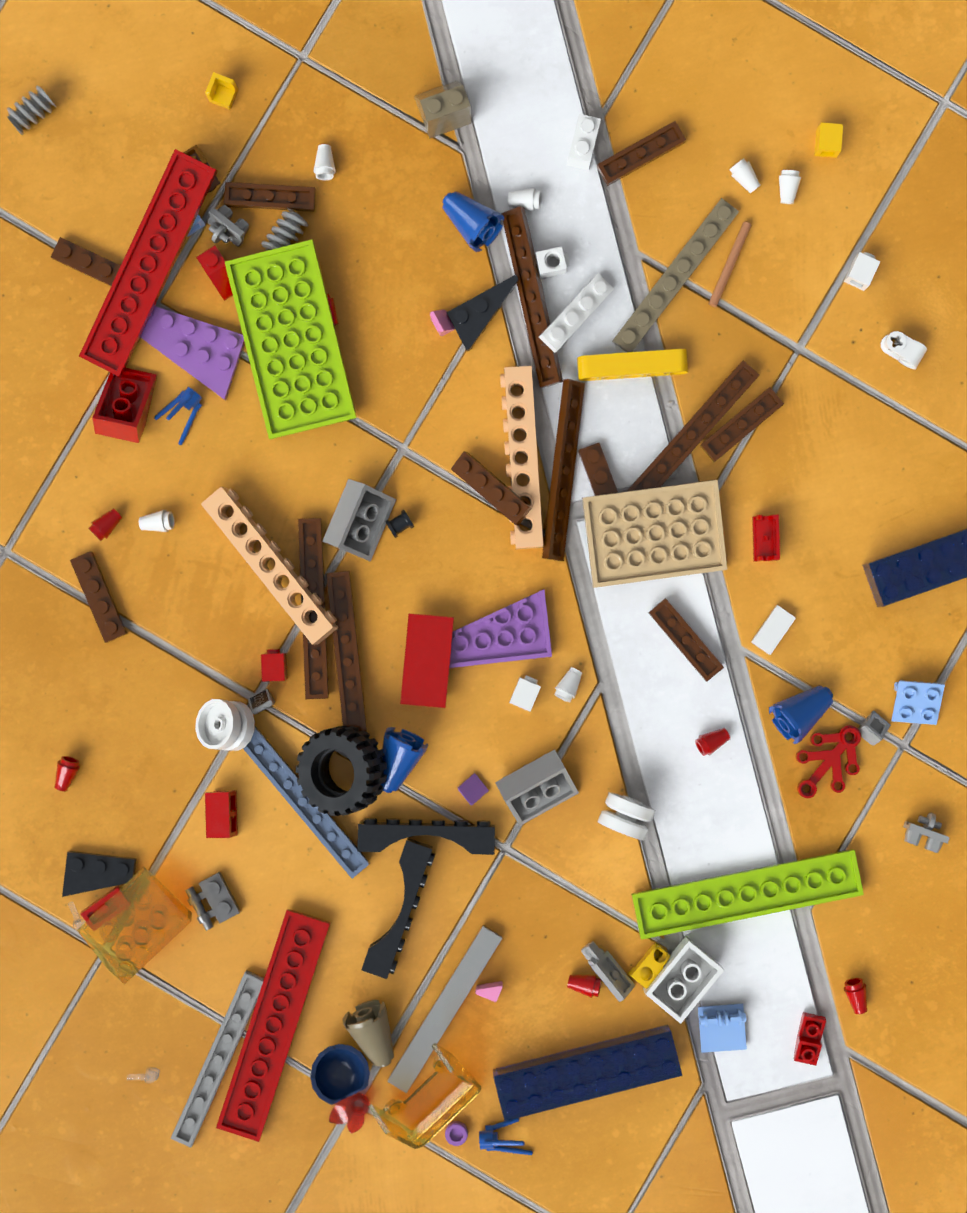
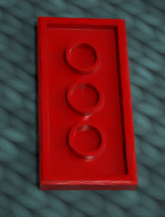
(427, 660)

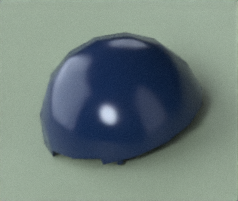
(339, 1073)

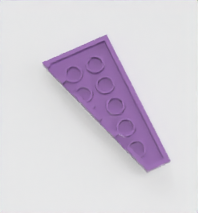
(196, 347)
(505, 635)

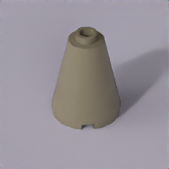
(371, 1031)

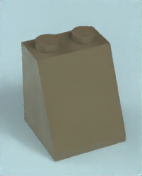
(444, 108)

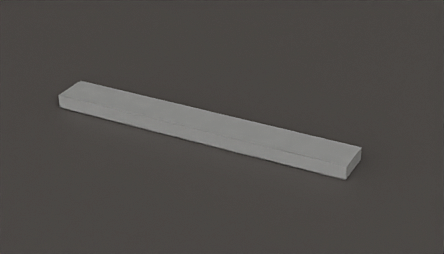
(444, 1009)
(218, 1059)

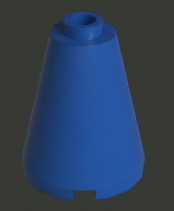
(473, 220)
(801, 712)
(401, 753)

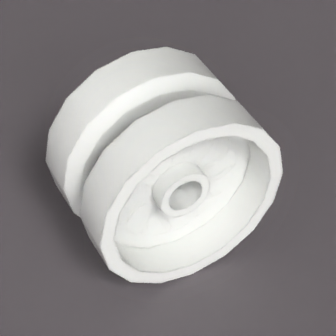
(225, 725)
(626, 817)

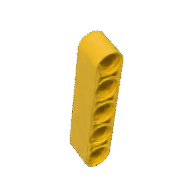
(632, 365)

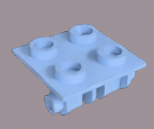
(917, 702)
(722, 1028)

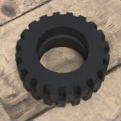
(315, 773)

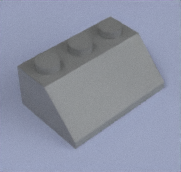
(359, 519)
(536, 787)

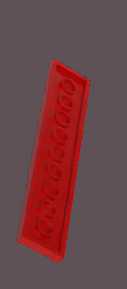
(148, 263)
(273, 1025)

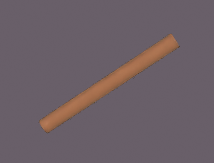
(729, 264)

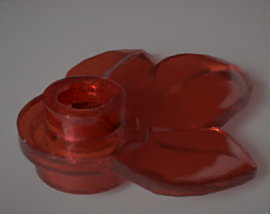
(347, 1112)

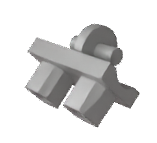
(224, 229)
(934, 839)

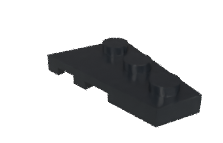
(95, 871)

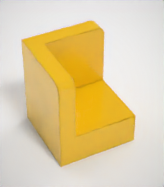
(221, 90)
(828, 140)

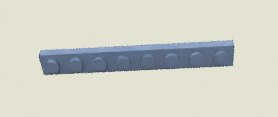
(320, 824)

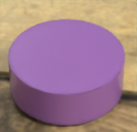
(456, 1133)

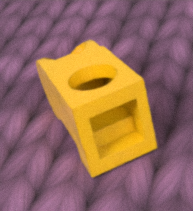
(650, 965)

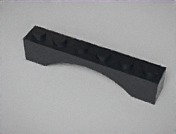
(475, 838)
(382, 952)

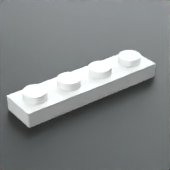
(576, 313)

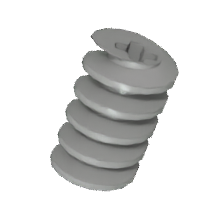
(30, 109)
(286, 232)

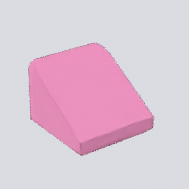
(441, 322)
(490, 990)

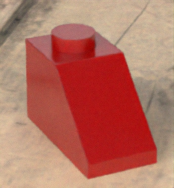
(215, 268)

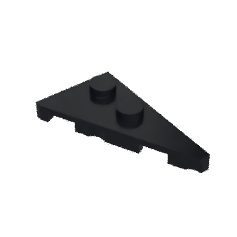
(475, 314)

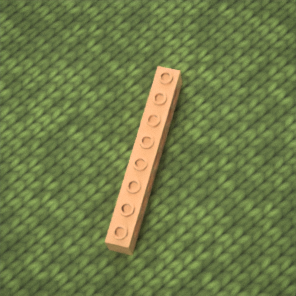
(522, 377)
(216, 506)

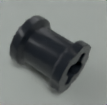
(399, 523)

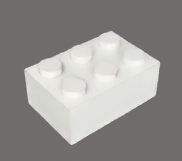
(684, 980)

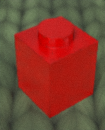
(274, 666)

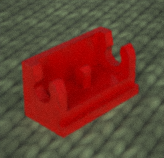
(766, 538)
(221, 814)

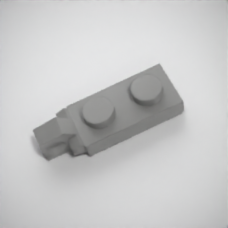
(608, 971)

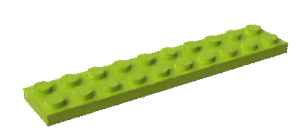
(747, 894)

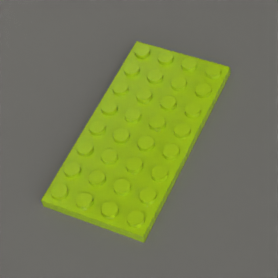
(290, 339)

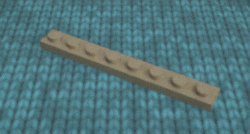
(675, 276)

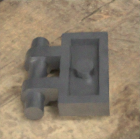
(218, 897)

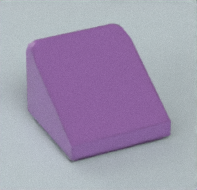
(472, 789)

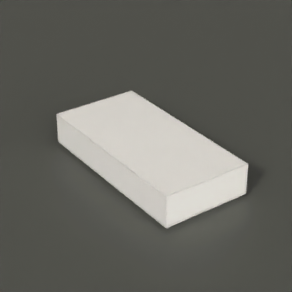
(773, 630)

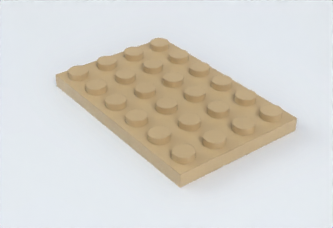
(654, 533)

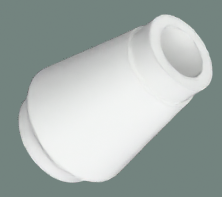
(324, 163)
(745, 175)
(788, 184)
(526, 198)
(159, 521)
(568, 685)

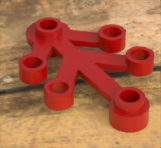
(830, 758)

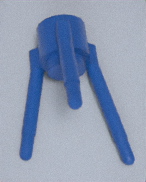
(188, 400)
(490, 1140)

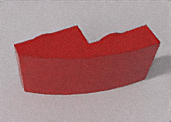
(809, 1038)

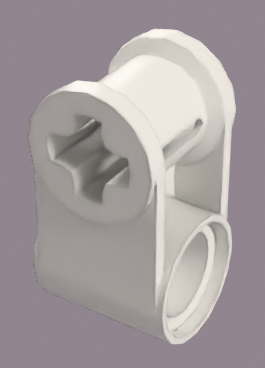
(907, 351)

